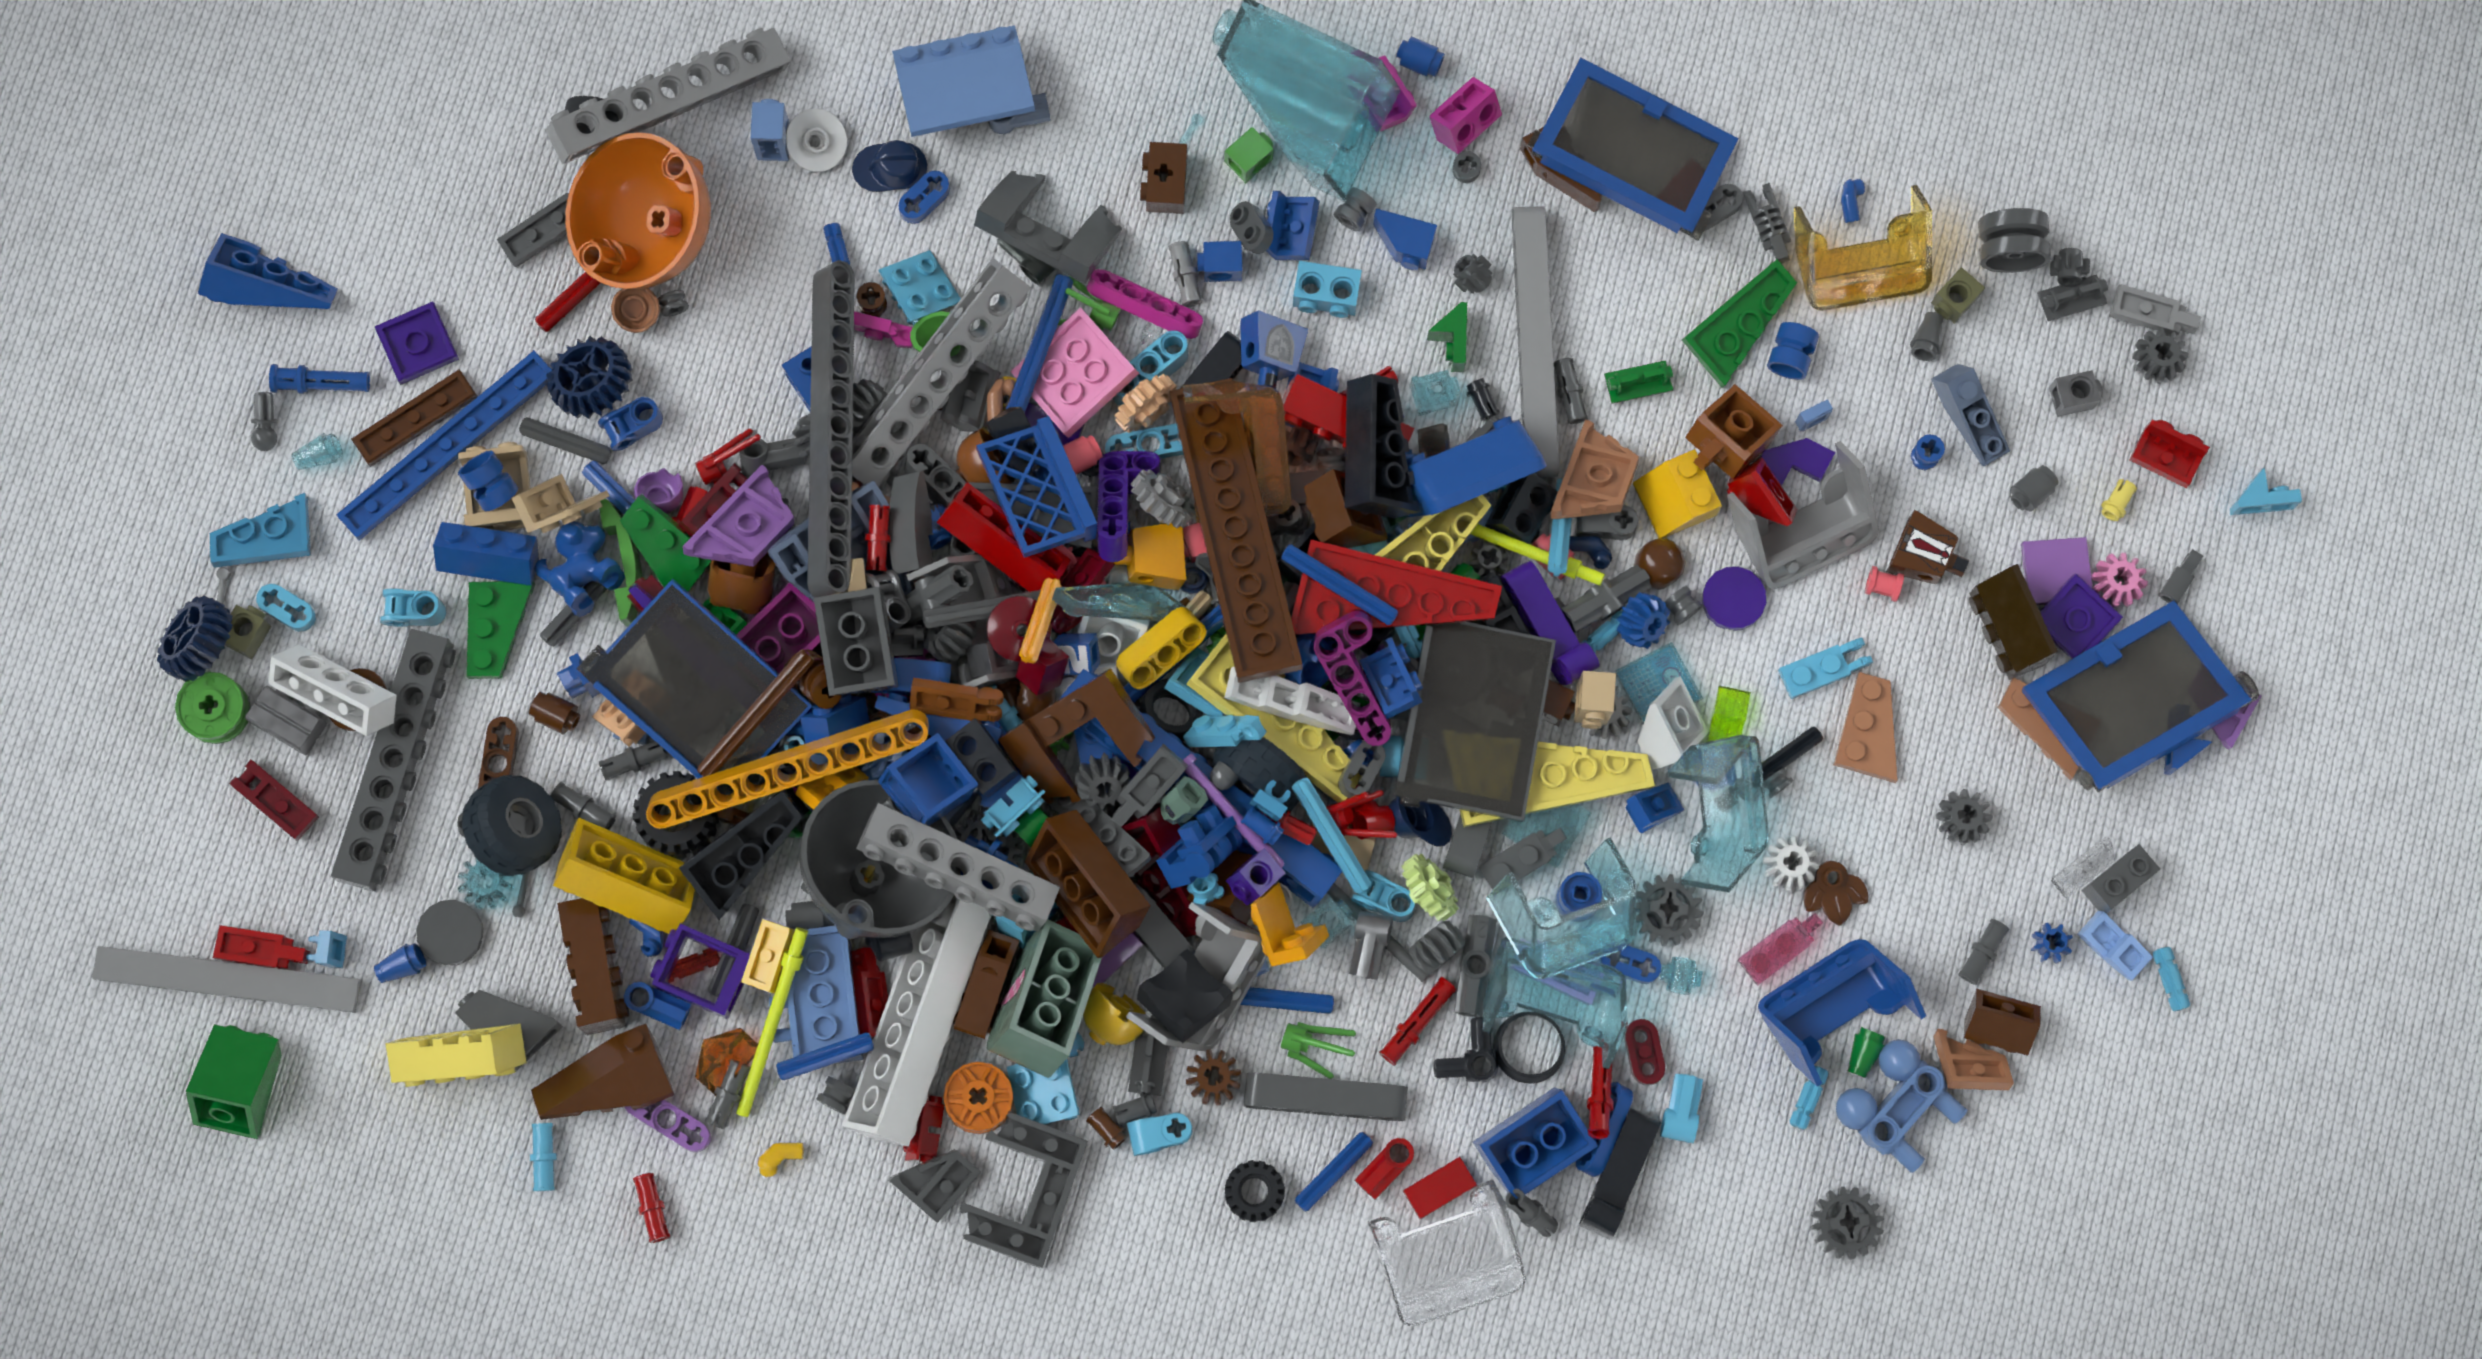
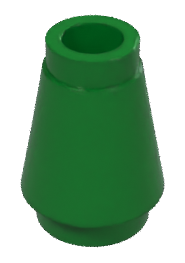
(1865, 1051)

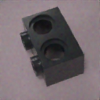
(1516, 505)
(986, 754)

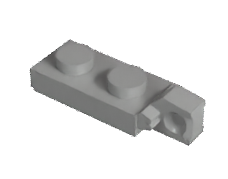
(2152, 311)

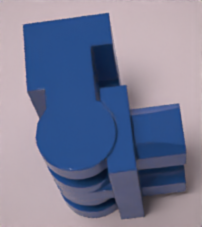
(1199, 848)

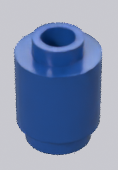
(1420, 57)

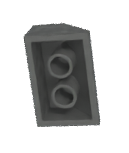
(856, 642)

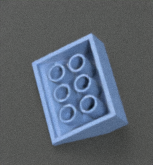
(963, 80)

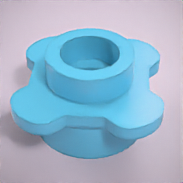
(1205, 889)

